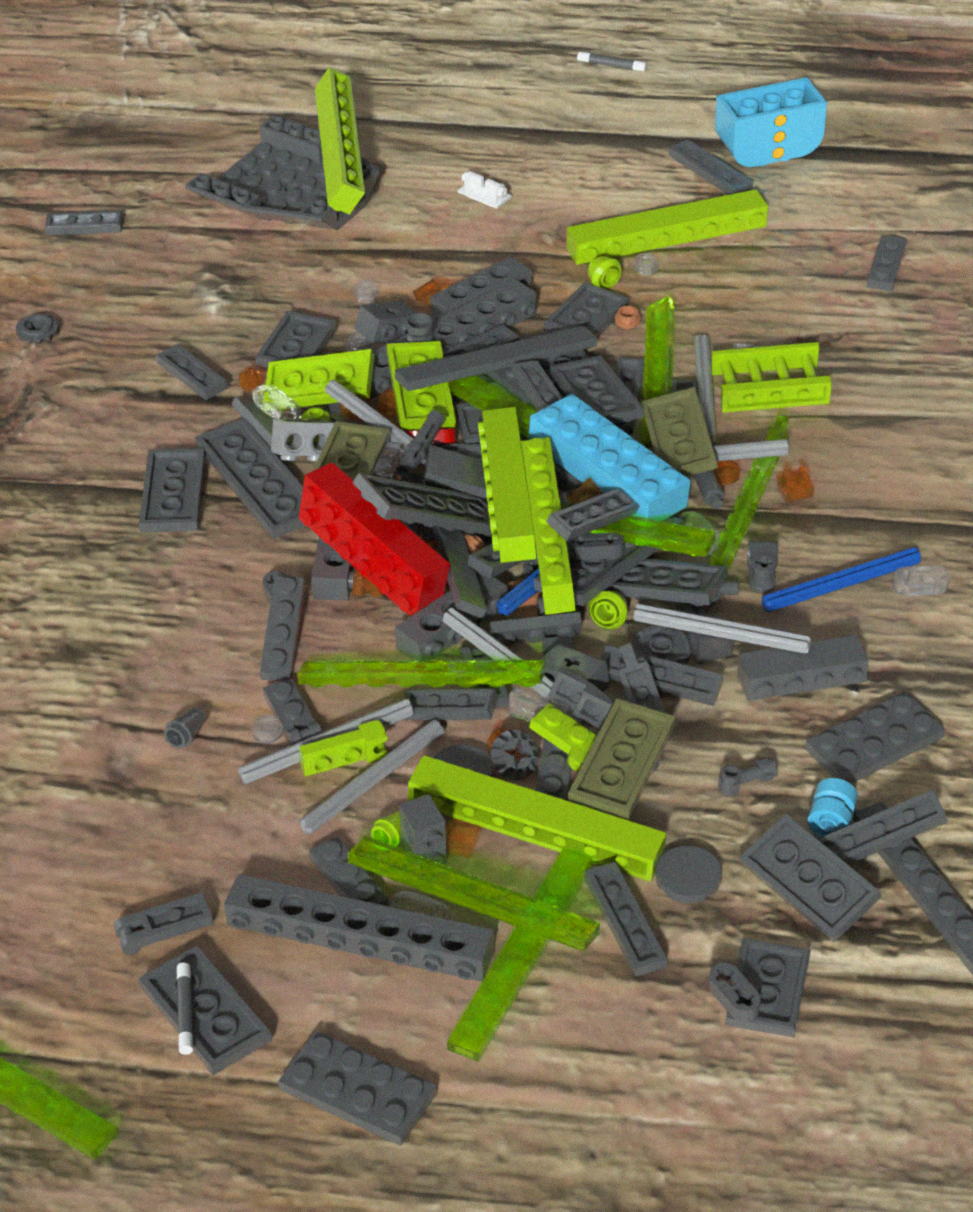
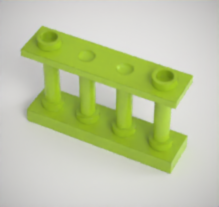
(772, 393)

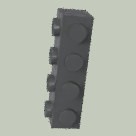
(786, 672)

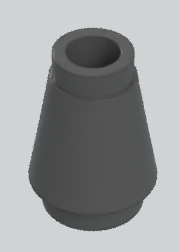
(184, 728)

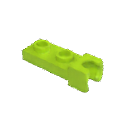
(344, 749)

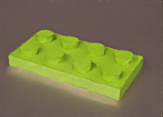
(307, 377)
(416, 404)

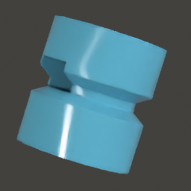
(832, 806)

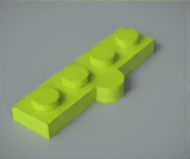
(564, 734)

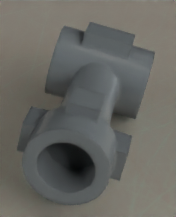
(732, 776)

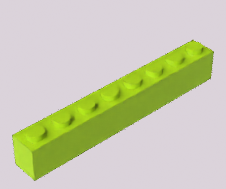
(339, 141)
(667, 226)
(506, 485)
(550, 545)
(538, 817)

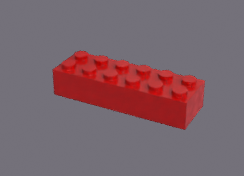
(377, 547)

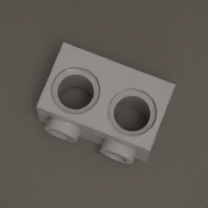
(303, 432)

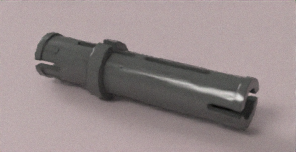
(416, 451)

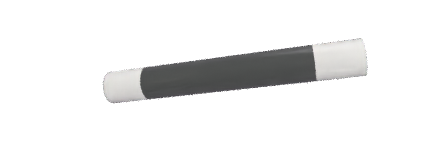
(612, 61)
(184, 1008)

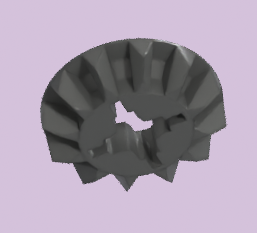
(43, 325)
(504, 762)

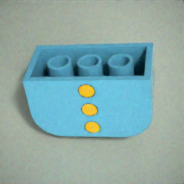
(771, 122)

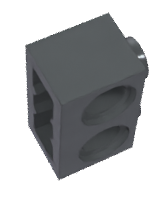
(423, 829)

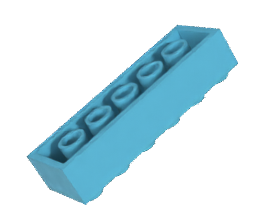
(599, 450)

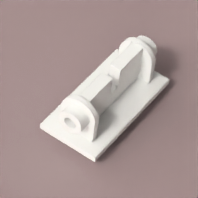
(490, 193)

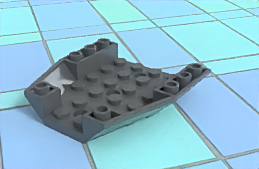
(282, 179)

